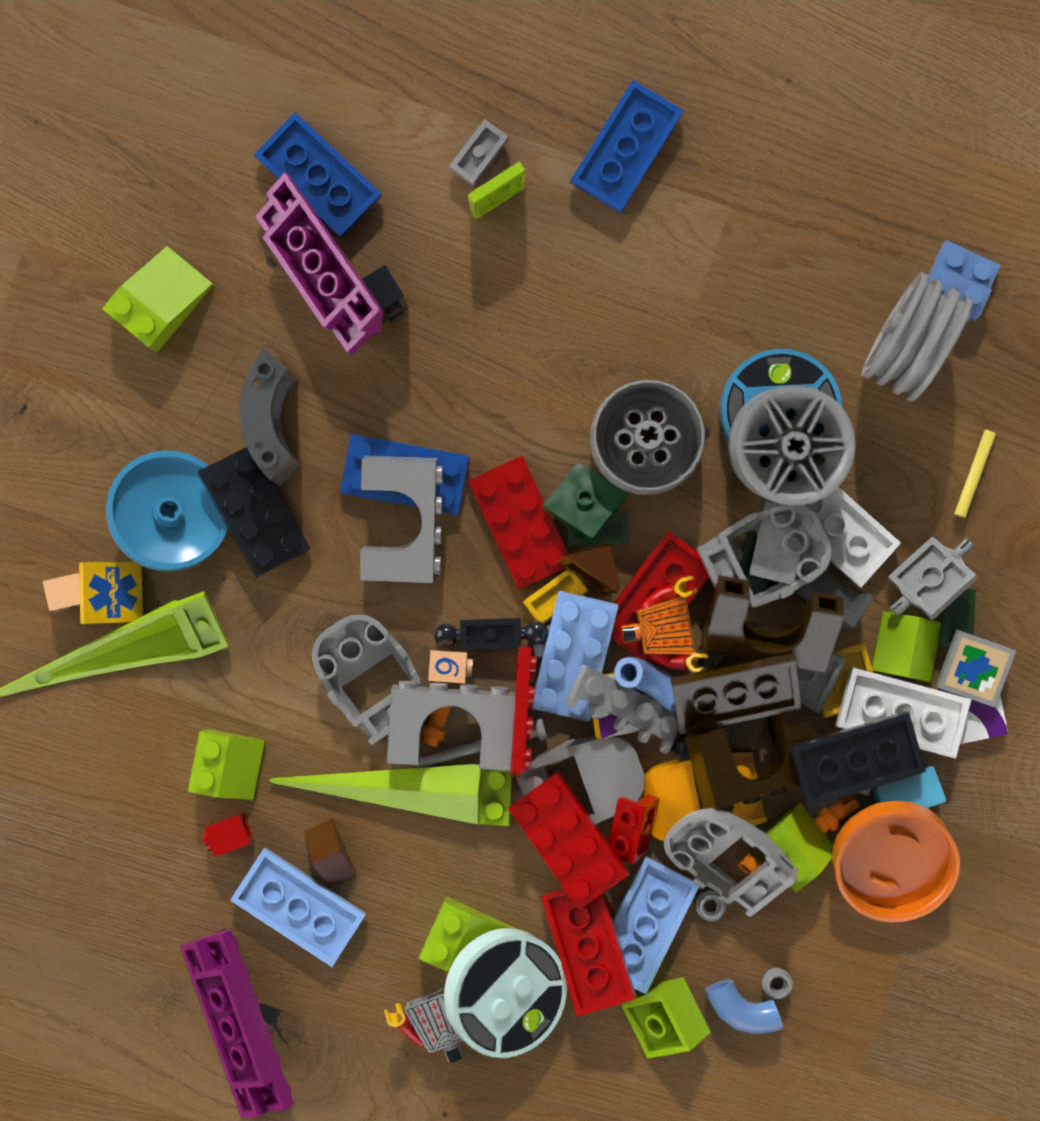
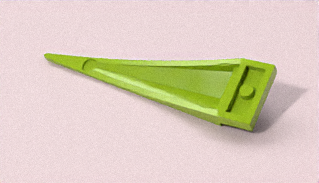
(165, 635)
(445, 791)

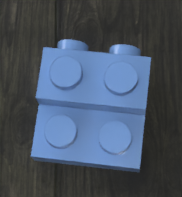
(966, 273)

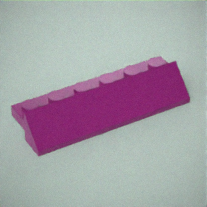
(318, 266)
(237, 1024)

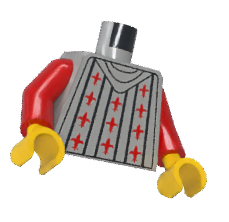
(428, 1025)

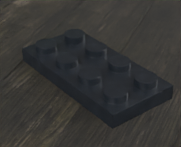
(253, 512)
(857, 758)

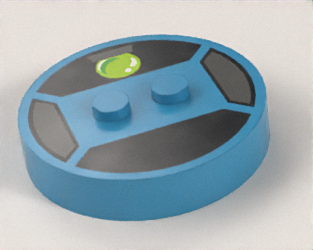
(773, 370)

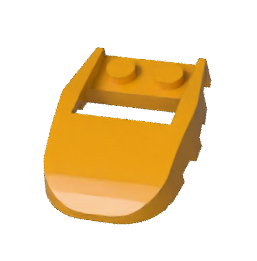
(678, 796)

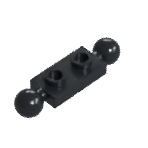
(491, 634)

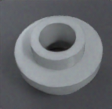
(710, 915)
(782, 991)

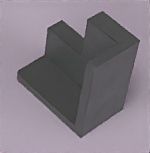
(853, 604)

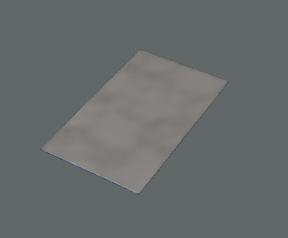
(769, 556)

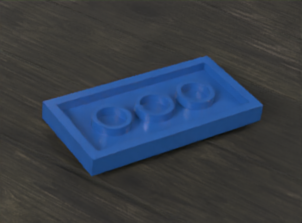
(626, 146)
(322, 175)
(453, 465)

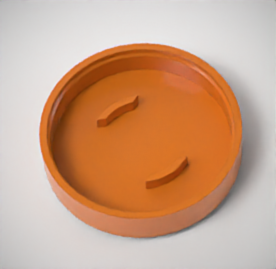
(895, 861)

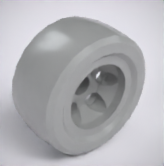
(678, 415)

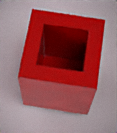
(227, 834)

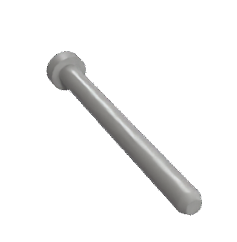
(470, 748)

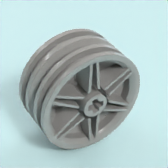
(917, 337)
(812, 481)

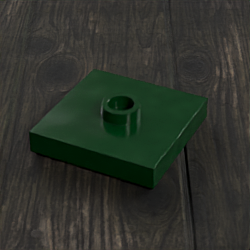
(584, 501)

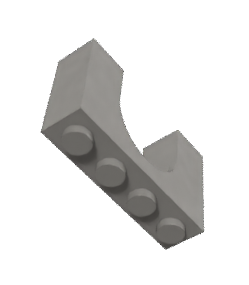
(418, 480)
(413, 704)

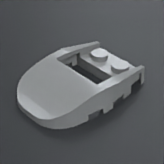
(806, 526)
(347, 652)
(607, 768)
(706, 835)

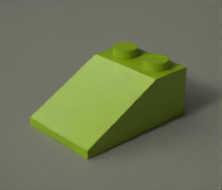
(158, 298)
(453, 931)

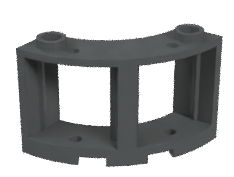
(261, 417)

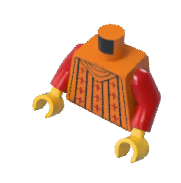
(666, 628)

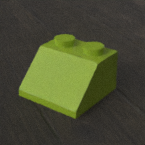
(226, 765)
(801, 843)
(666, 1019)

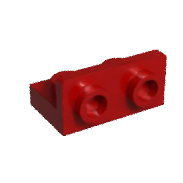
(633, 827)

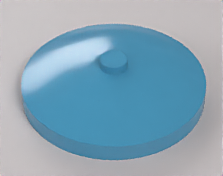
(164, 512)

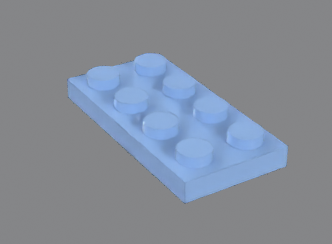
(576, 638)
(298, 906)
(651, 918)

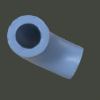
(647, 678)
(741, 1014)

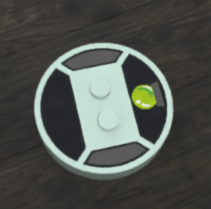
(505, 992)

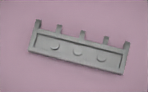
(625, 705)

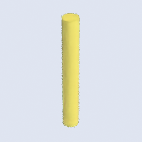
(975, 474)

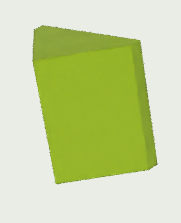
(906, 646)

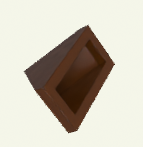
(595, 568)
(329, 853)

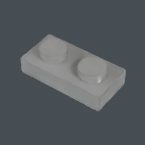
(478, 152)

